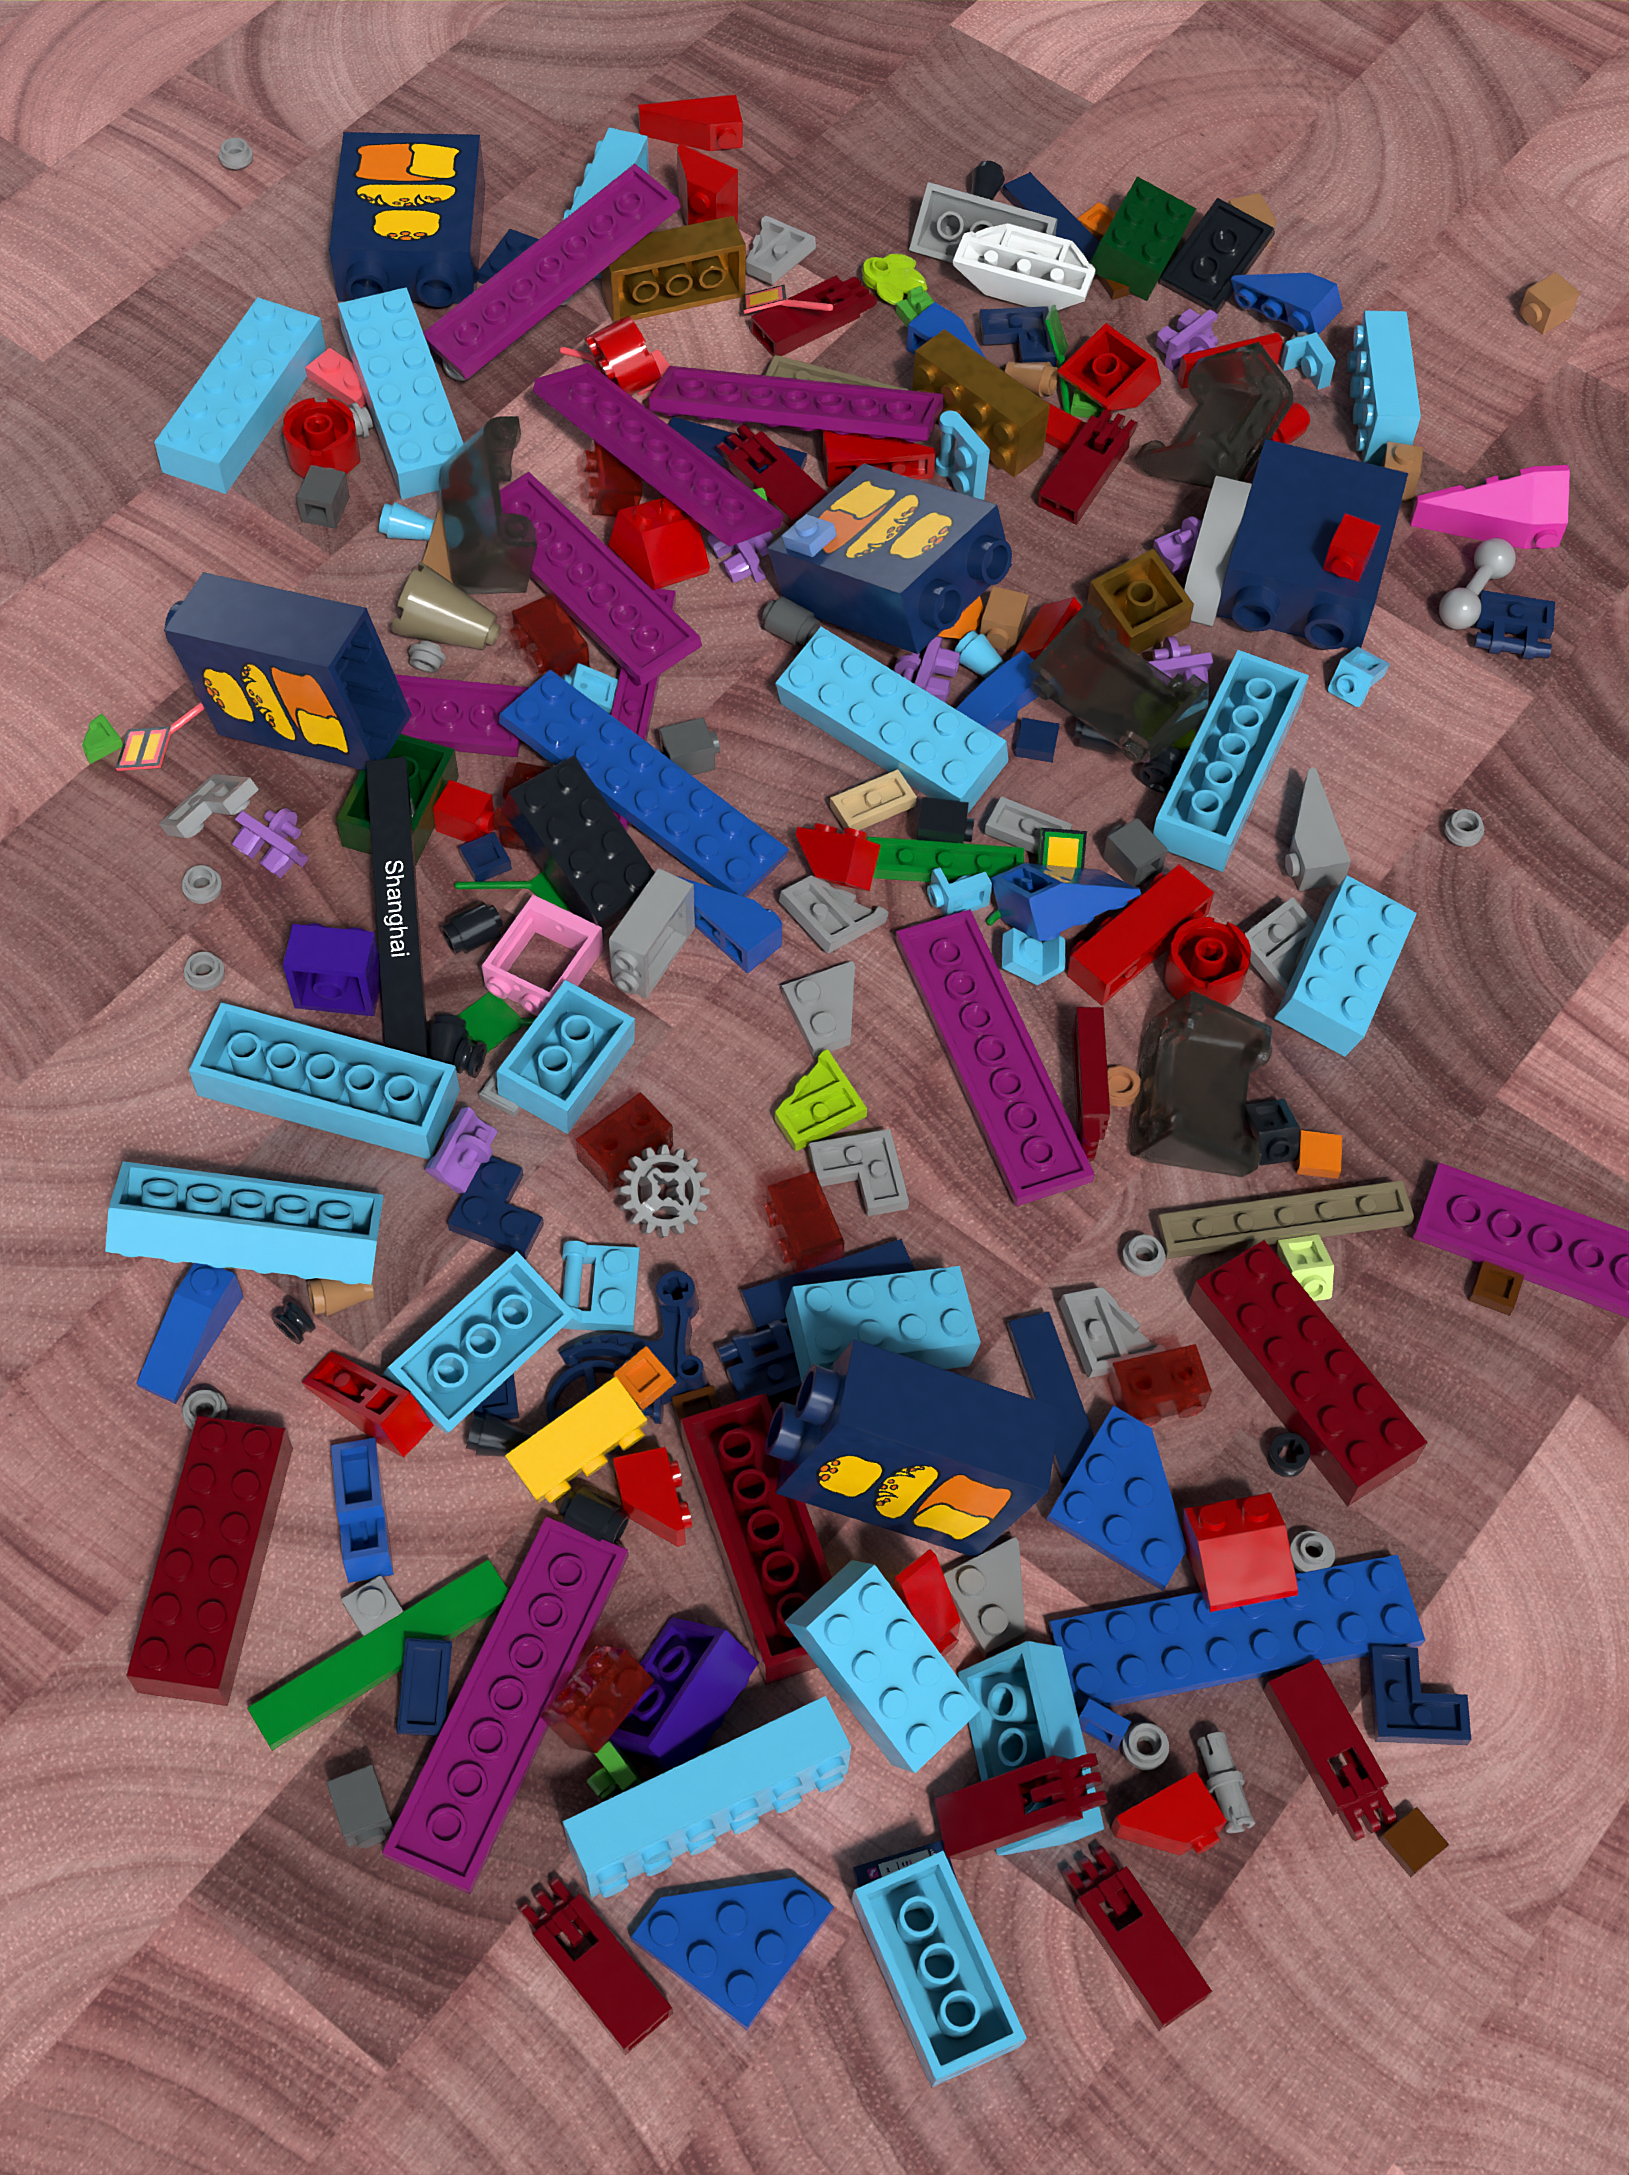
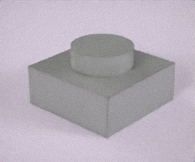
(371, 1605)

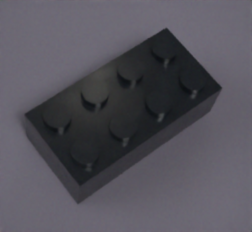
(578, 843)

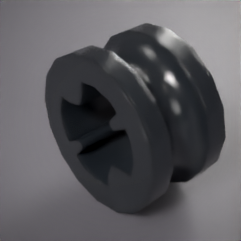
(470, 1057)
(293, 1322)
(1297, 1444)

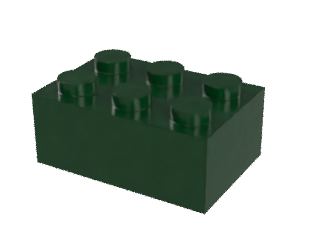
(1142, 238)
(429, 772)

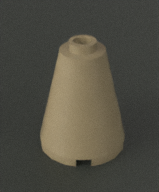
(443, 612)

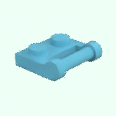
(971, 458)
(613, 1286)

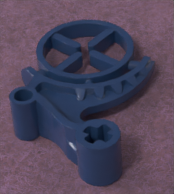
(670, 1350)

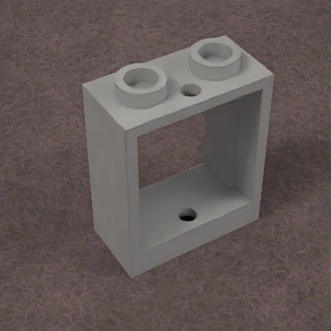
(652, 933)

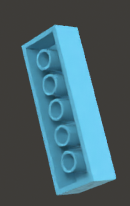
(401, 388)
(240, 395)
(891, 720)
(1230, 760)
(325, 1080)
(244, 1223)
(708, 1798)

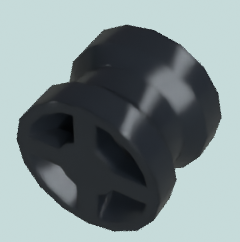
(1162, 770)

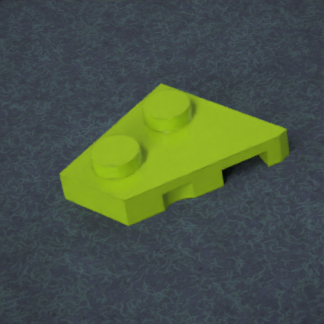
(819, 1105)

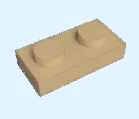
(873, 801)

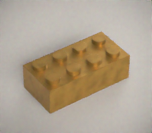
(677, 270)
(990, 401)

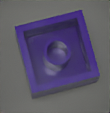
(333, 969)

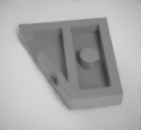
(777, 250)
(829, 913)
(1279, 944)
(823, 1007)
(1103, 1331)
(990, 1597)

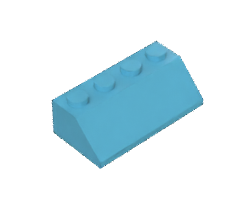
(480, 1343)
(1024, 1719)

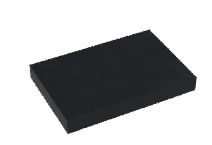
(1217, 249)

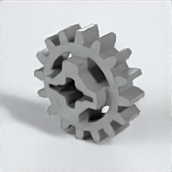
(650, 1179)

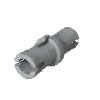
(1225, 1782)

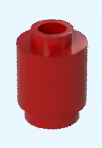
(1293, 425)

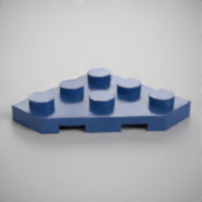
(1123, 1501)
(734, 1940)

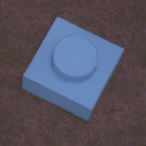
(809, 535)

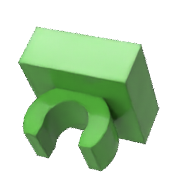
(914, 305)
(616, 1772)

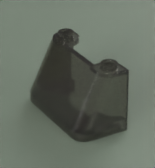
(1239, 406)
(484, 546)
(1117, 689)
(1197, 1087)

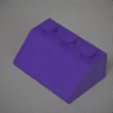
(694, 1684)

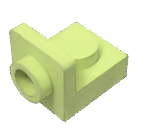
(1309, 1264)

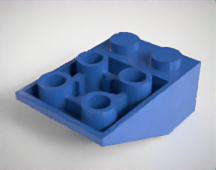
(1054, 898)

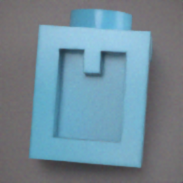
(1313, 358)
(1356, 675)
(594, 685)
(963, 894)
(1032, 958)

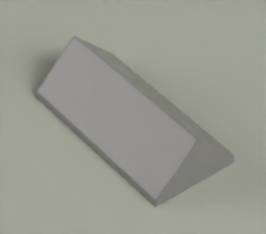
(951, 213)

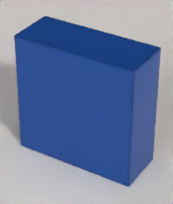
(1103, 1724)

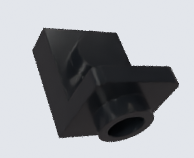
(1275, 1130)

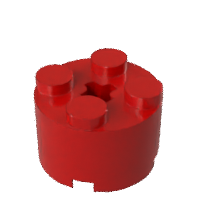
(623, 356)
(320, 436)
(1208, 960)

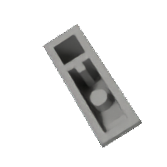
(1316, 848)

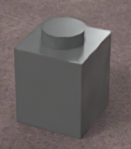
(323, 496)
(690, 745)
(1134, 853)
(360, 1807)

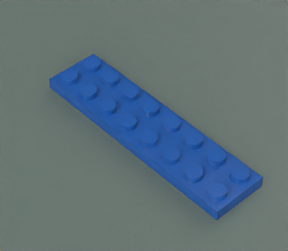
(645, 786)
(1184, 1647)

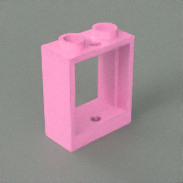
(554, 924)

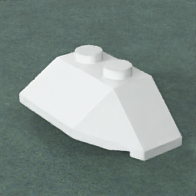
(1024, 266)

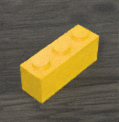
(578, 1441)

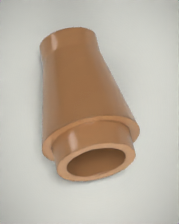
(1036, 376)
(333, 1296)

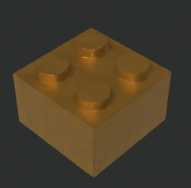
(1141, 602)

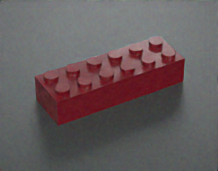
(1306, 1372)
(760, 1534)
(210, 1561)

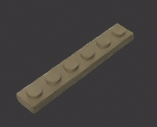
(1284, 1218)

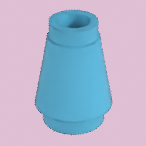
(404, 523)
(978, 654)

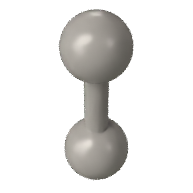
(1462, 606)

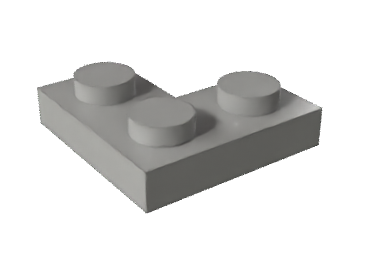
(216, 795)
(864, 1158)

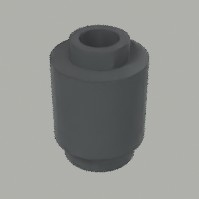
(790, 621)

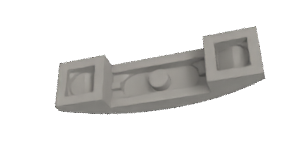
(1215, 547)

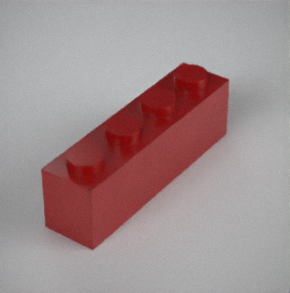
(1138, 934)

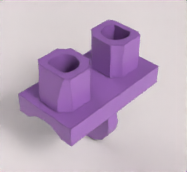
(1194, 336)
(1179, 546)
(746, 560)
(1178, 659)
(923, 672)
(255, 834)
(462, 1151)

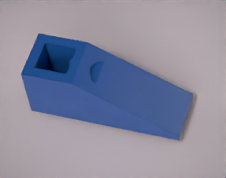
(1292, 298)

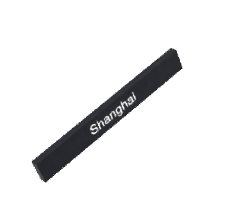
(397, 906)

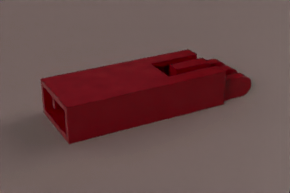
(788, 328)
(1083, 470)
(784, 482)
(1090, 1078)
(1324, 1730)
(994, 1810)
(1143, 1950)
(604, 1975)

